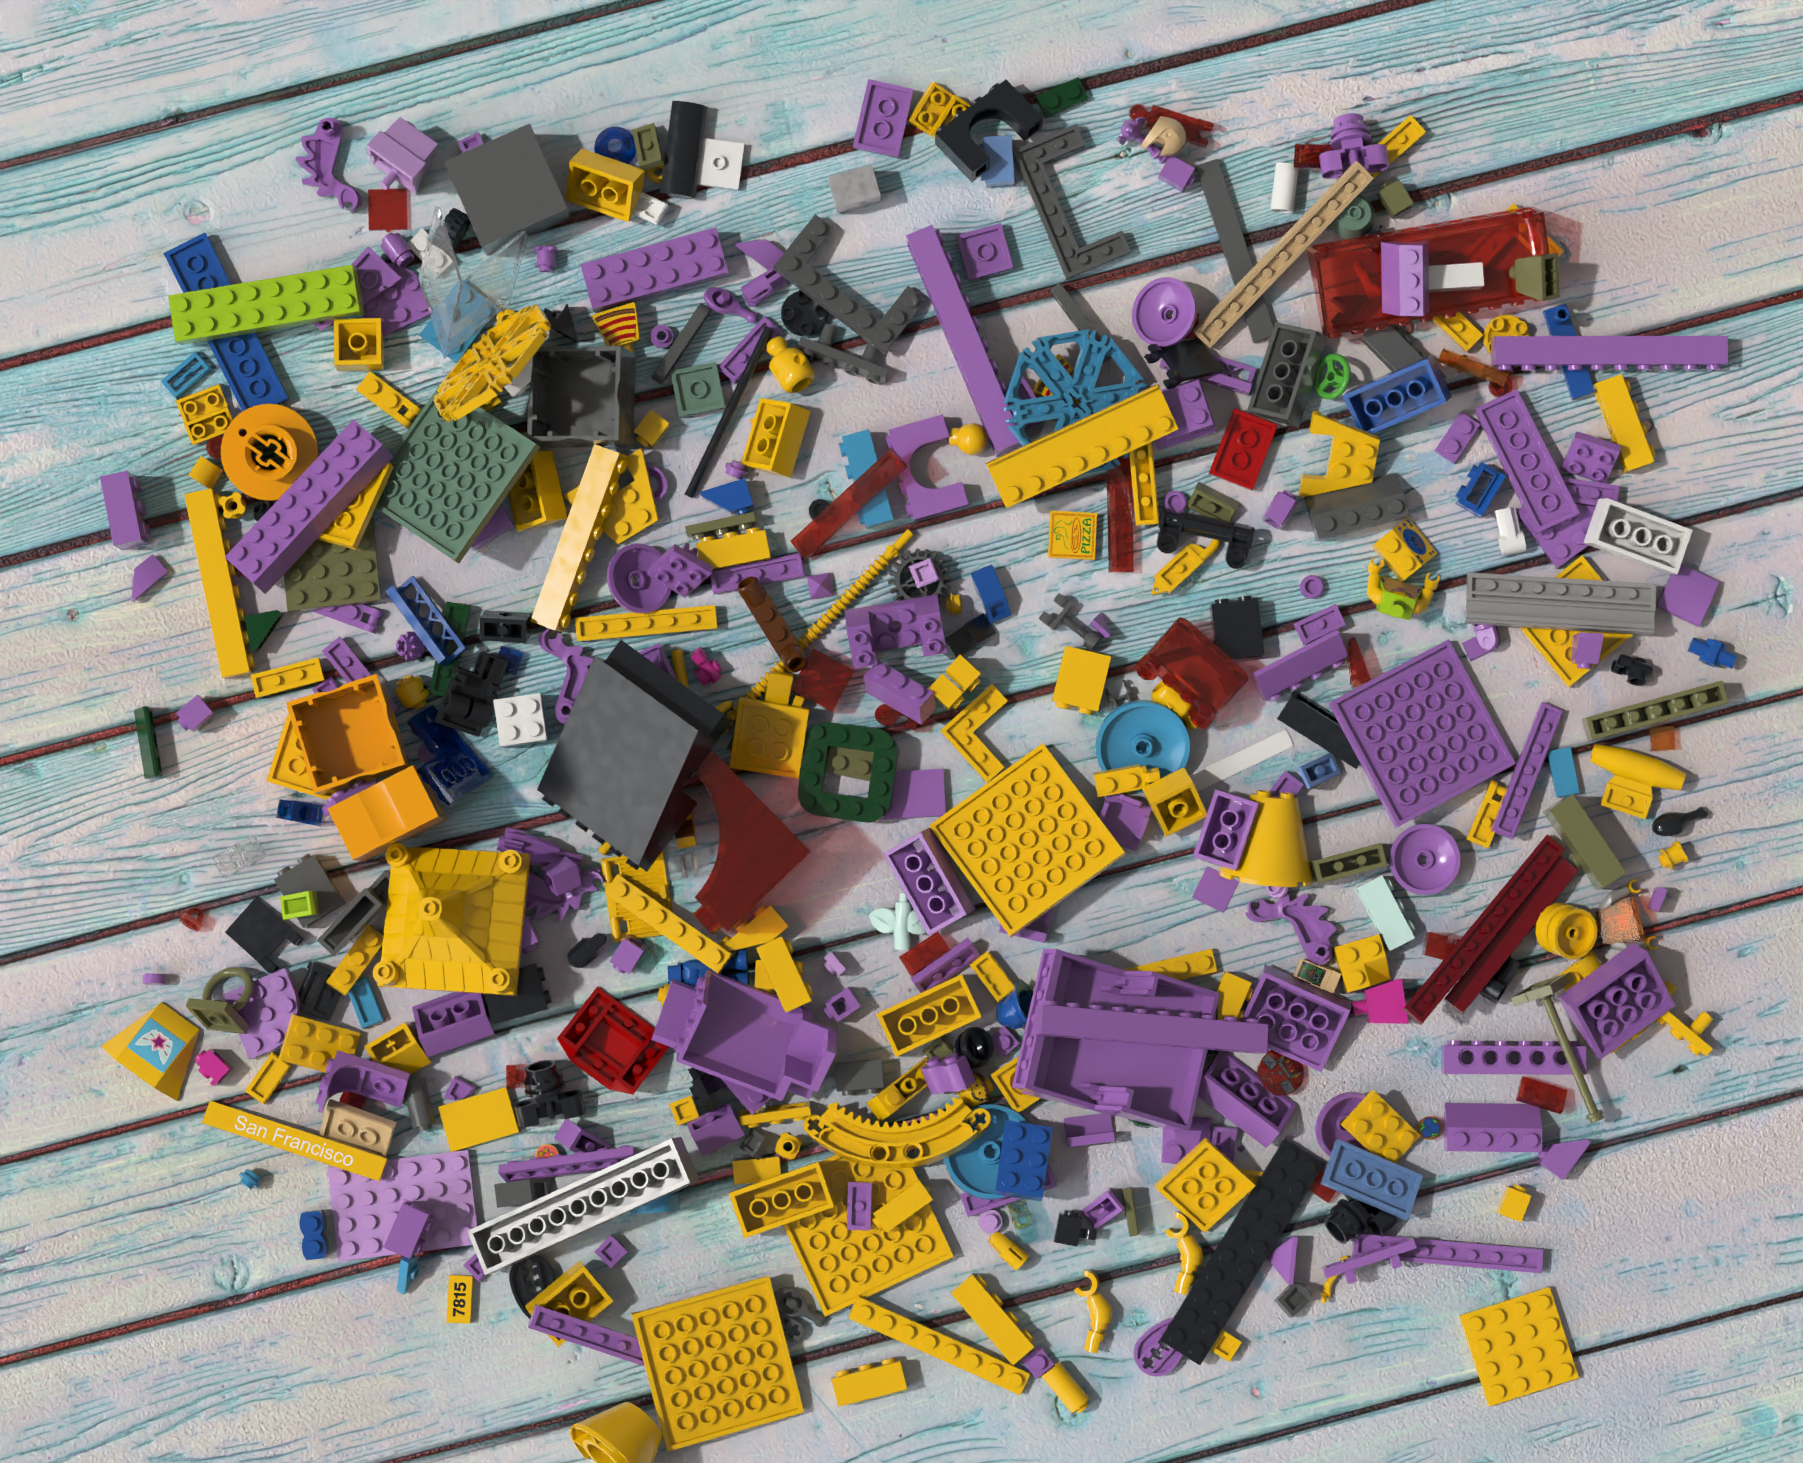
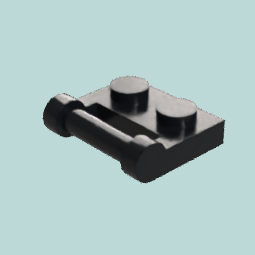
(325, 997)

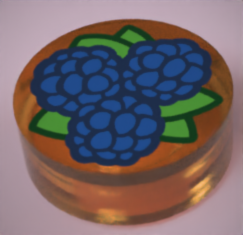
(1429, 1127)

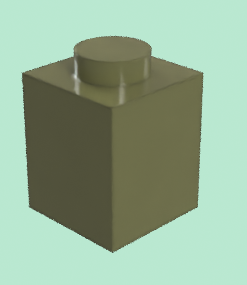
(1394, 198)

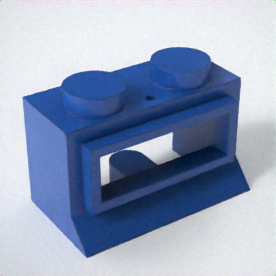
(1487, 496)

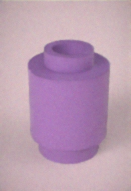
(397, 249)

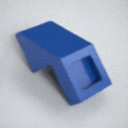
(991, 593)

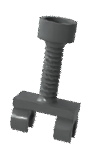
(1090, 639)

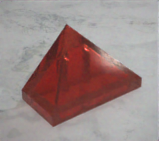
(1307, 154)

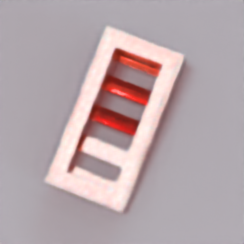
(1357, 668)

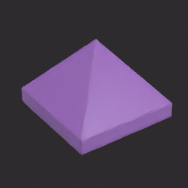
(820, 586)

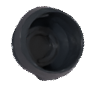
(975, 1045)

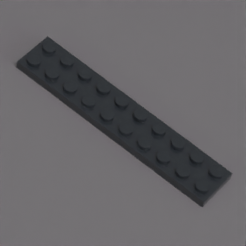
(1241, 1252)

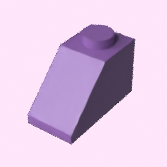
(1586, 649)
(579, 1138)
(1562, 1156)

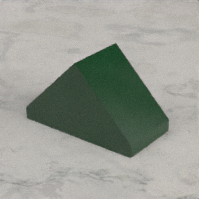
(260, 627)

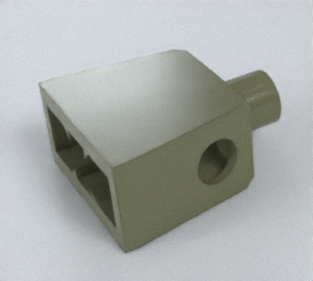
(1537, 276)

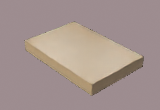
(357, 1128)

